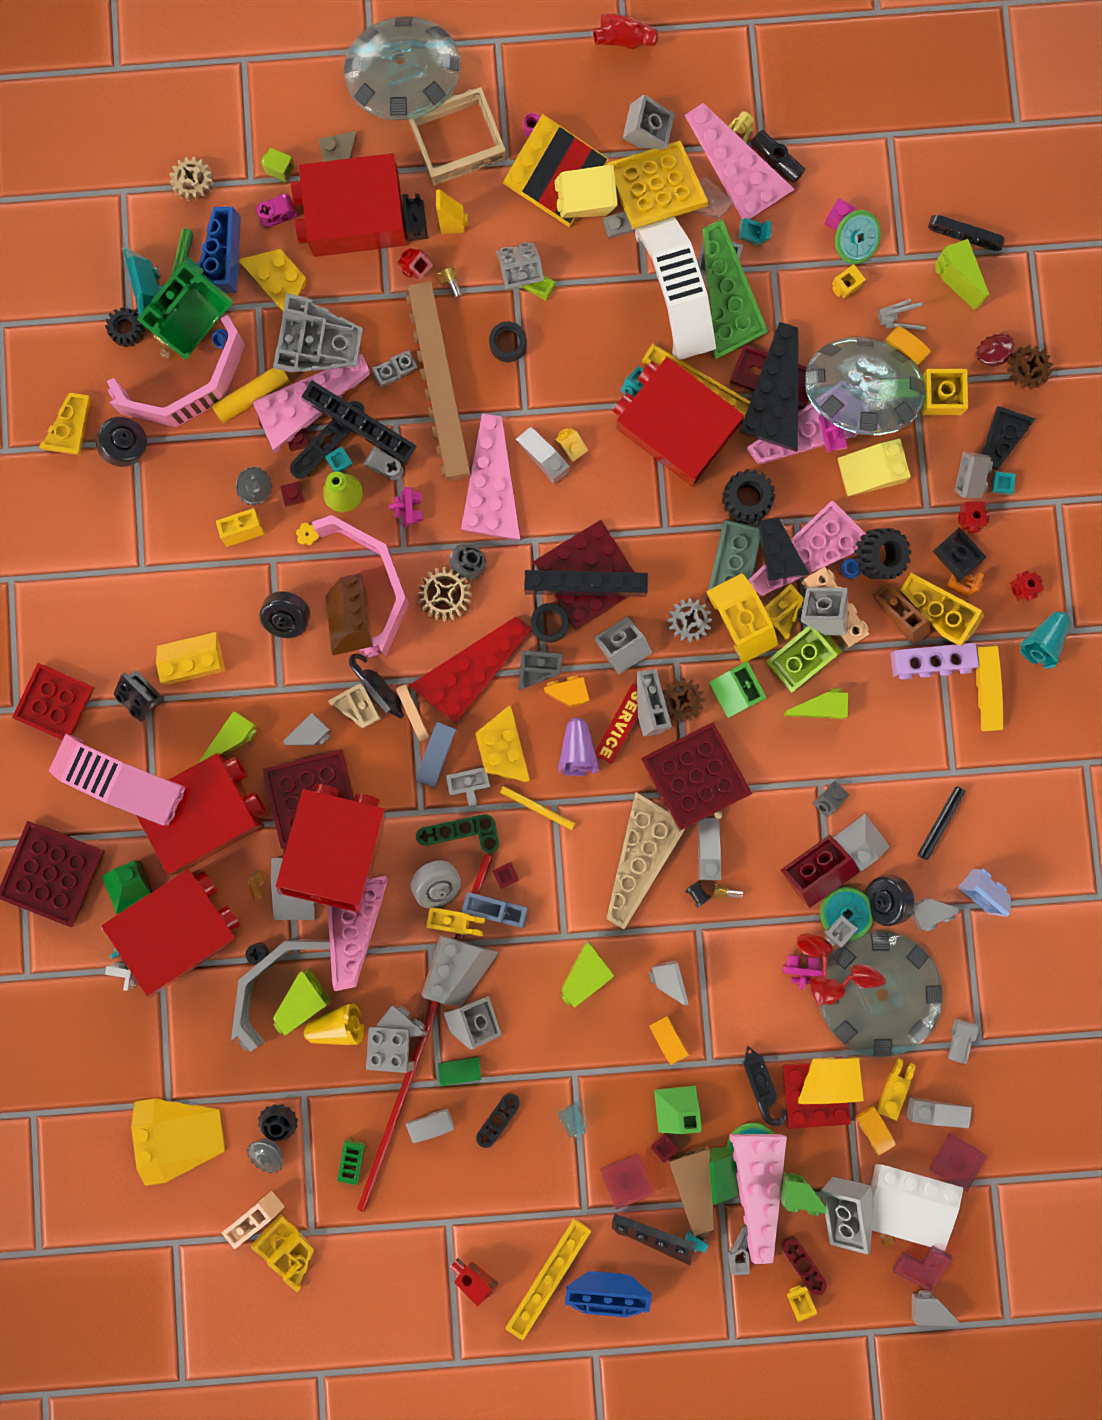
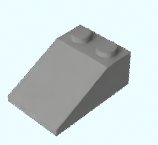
(288, 907)
(849, 1214)

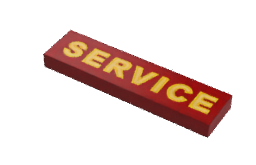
(619, 727)

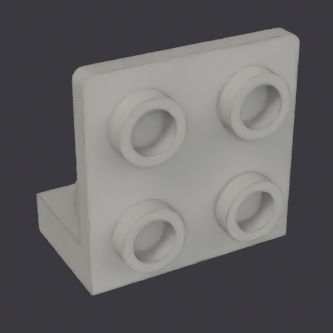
(520, 265)
(388, 1050)

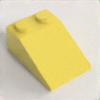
(874, 468)

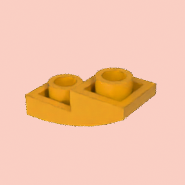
(908, 345)
(669, 1040)
(875, 1130)

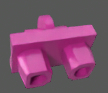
(833, 435)
(404, 507)
(812, 969)

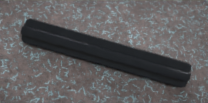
(941, 823)

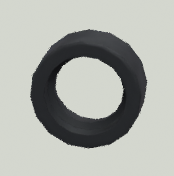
(504, 327)
(545, 608)

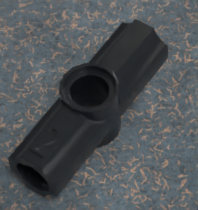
(769, 147)

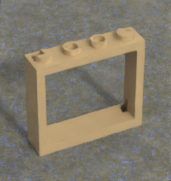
(470, 163)

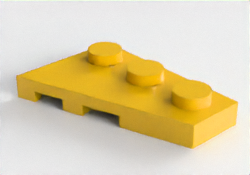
(69, 428)

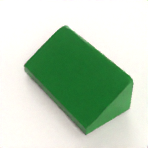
(459, 1071)

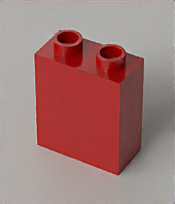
(350, 205)
(677, 419)
(208, 816)
(331, 848)
(171, 931)

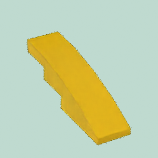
(989, 688)

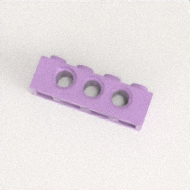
(966, 655)

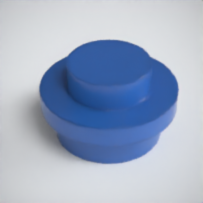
(220, 338)
(849, 569)

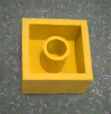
(945, 392)

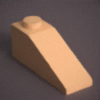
(253, 1220)

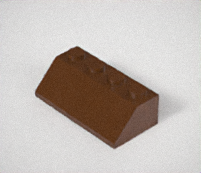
(348, 615)

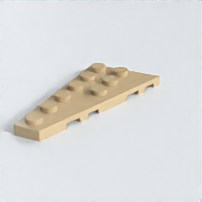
(645, 849)

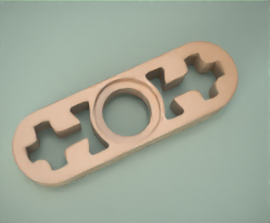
(412, 713)

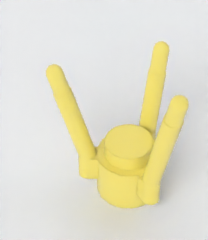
(742, 124)

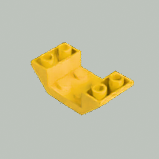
(744, 617)

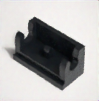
(415, 217)

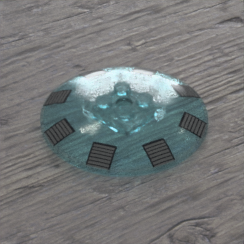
(406, 88)
(862, 406)
(911, 1003)

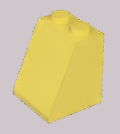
(586, 192)

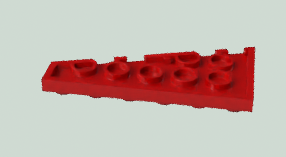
(463, 677)

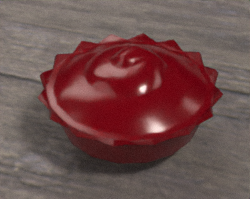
(995, 349)

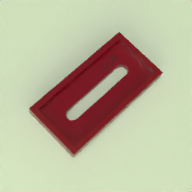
(754, 357)

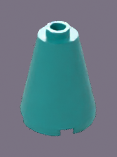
(1047, 641)

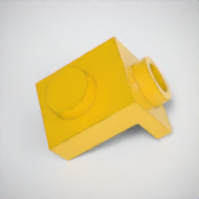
(571, 444)
(801, 1303)

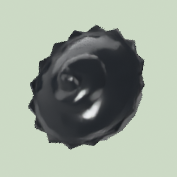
(277, 1122)

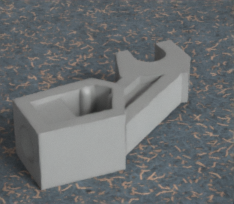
(740, 1245)

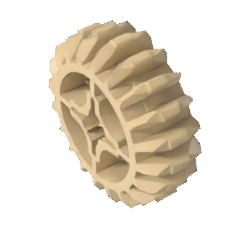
(437, 598)

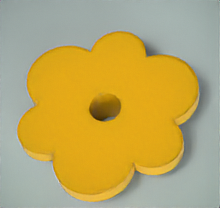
(304, 529)

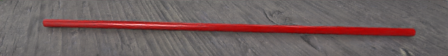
(409, 1075)

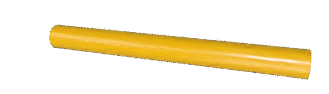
(537, 808)

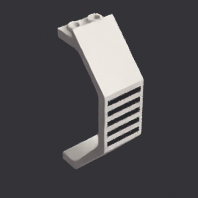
(681, 287)

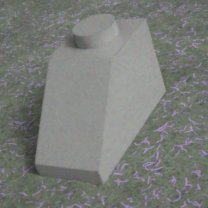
(309, 733)
(930, 1311)

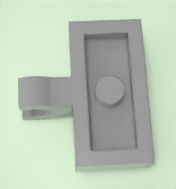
(468, 783)

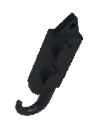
(377, 687)
(762, 1086)

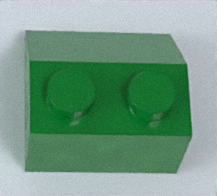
(723, 1174)

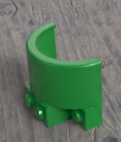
(191, 307)

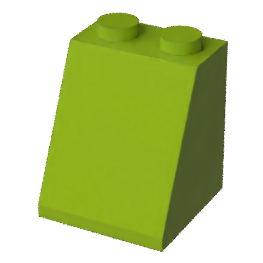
(585, 976)
(301, 1002)

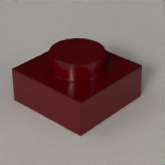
(300, 441)
(292, 494)
(505, 875)
(664, 1147)

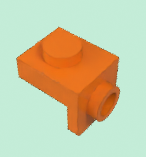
(967, 585)

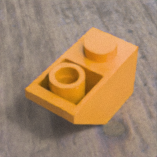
(569, 693)

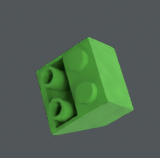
(737, 689)
(798, 1195)

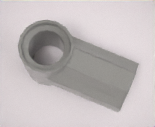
(963, 1036)

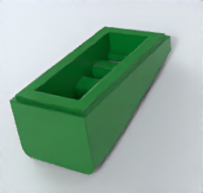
(354, 1145)

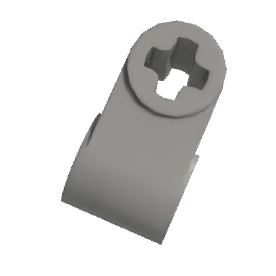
(381, 463)

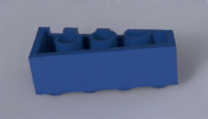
(221, 249)

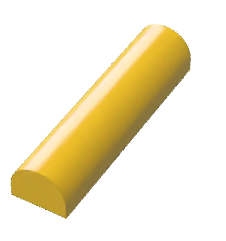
(245, 396)

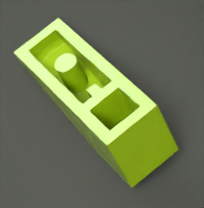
(828, 705)
(232, 735)

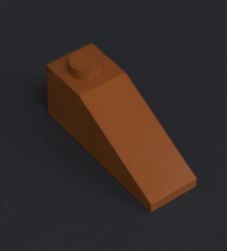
(903, 614)

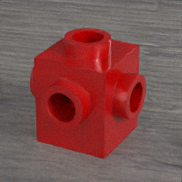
(414, 263)
(973, 516)
(1027, 585)

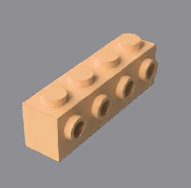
(856, 629)

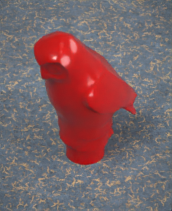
(624, 32)

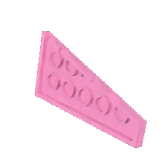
(741, 170)
(285, 412)
(809, 438)
(490, 493)
(819, 544)
(351, 935)
(759, 1184)

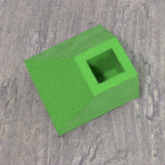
(678, 1110)

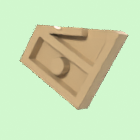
(357, 705)

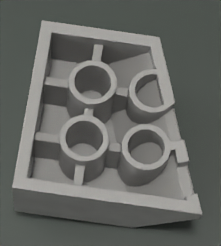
(455, 970)

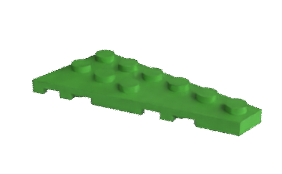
(730, 298)

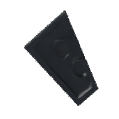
(1004, 433)
(779, 552)

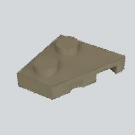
(337, 146)

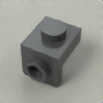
(831, 799)

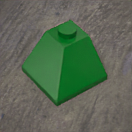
(127, 885)

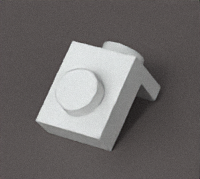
(120, 970)

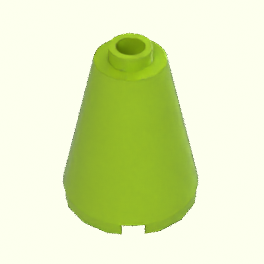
(342, 492)

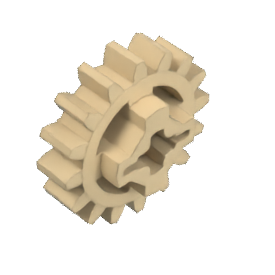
(184, 186)

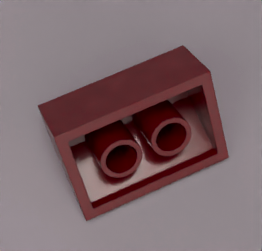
(820, 871)

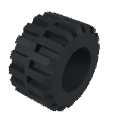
(756, 482)
(896, 553)

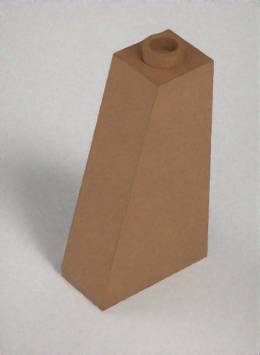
(694, 1186)

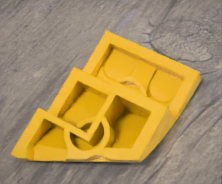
(832, 1081)
(284, 1250)

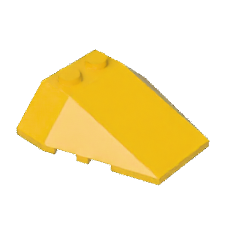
(173, 1138)

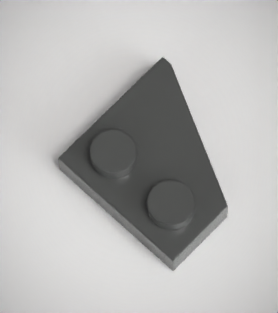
(538, 667)

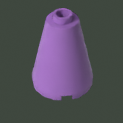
(577, 750)

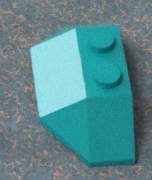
(143, 278)

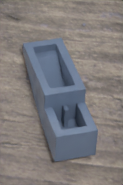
(436, 754)
(495, 910)

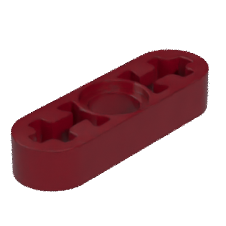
(808, 1282)

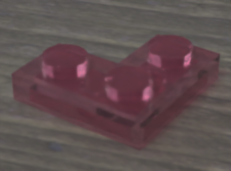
(924, 1272)

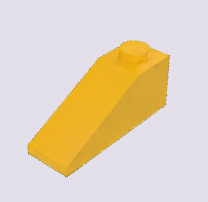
(450, 214)

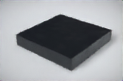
(959, 554)

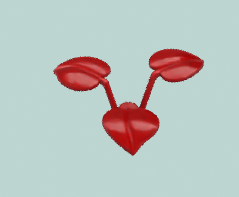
(829, 990)

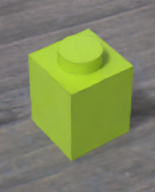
(278, 164)

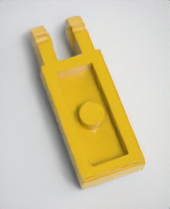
(453, 921)
(895, 1091)

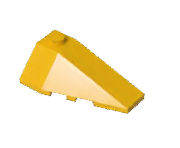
(947, 613)

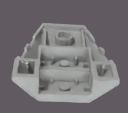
(315, 338)

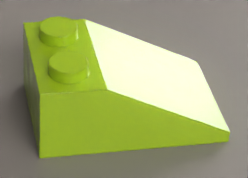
(962, 274)
(803, 657)

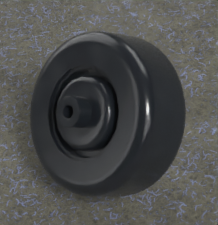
(121, 441)
(284, 614)
(890, 900)

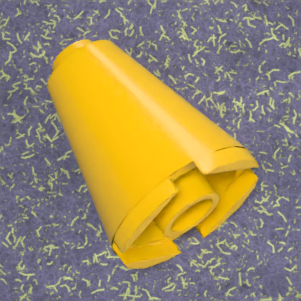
(336, 1027)

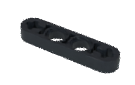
(963, 231)

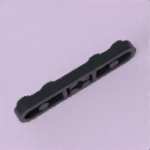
(313, 454)

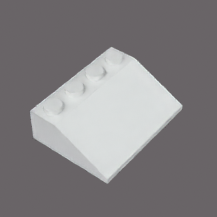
(914, 1206)

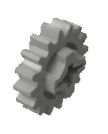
(680, 616)

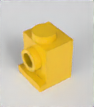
(850, 276)

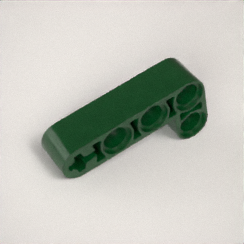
(457, 834)

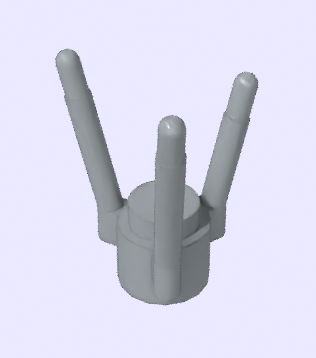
(888, 315)

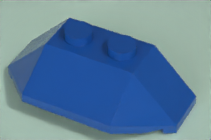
(608, 1295)

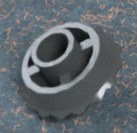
(253, 486)
(468, 561)
(266, 1155)

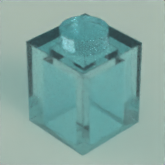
(573, 1120)

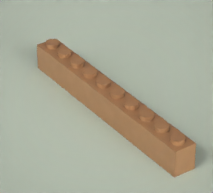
(439, 382)

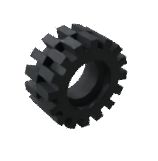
(114, 322)

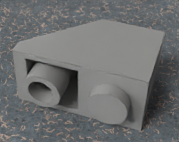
(930, 912)
(399, 1018)

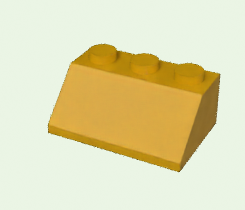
(189, 659)

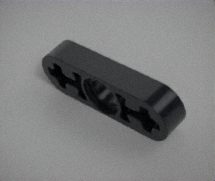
(493, 1136)

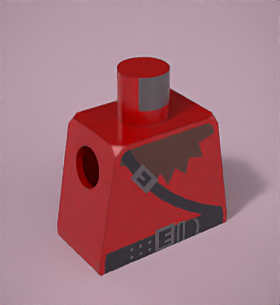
(481, 1284)

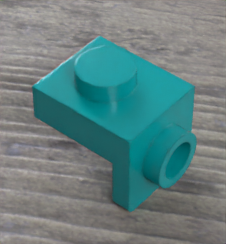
(755, 232)

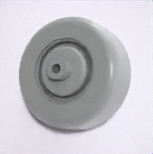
(435, 884)

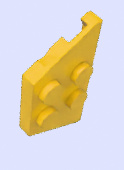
(275, 275)
(502, 748)

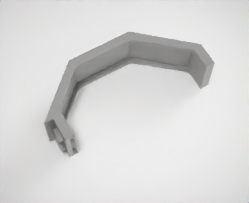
(242, 1028)

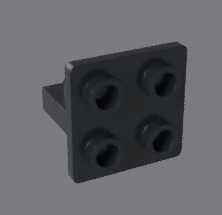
(137, 695)

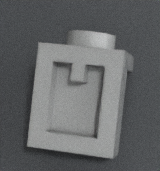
(840, 931)

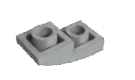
(395, 369)
(430, 1126)

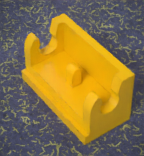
(239, 527)

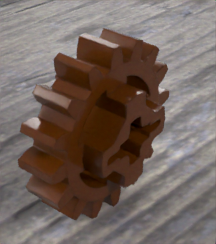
(1038, 366)
(692, 704)

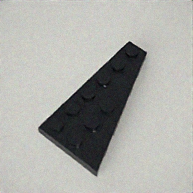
(774, 404)

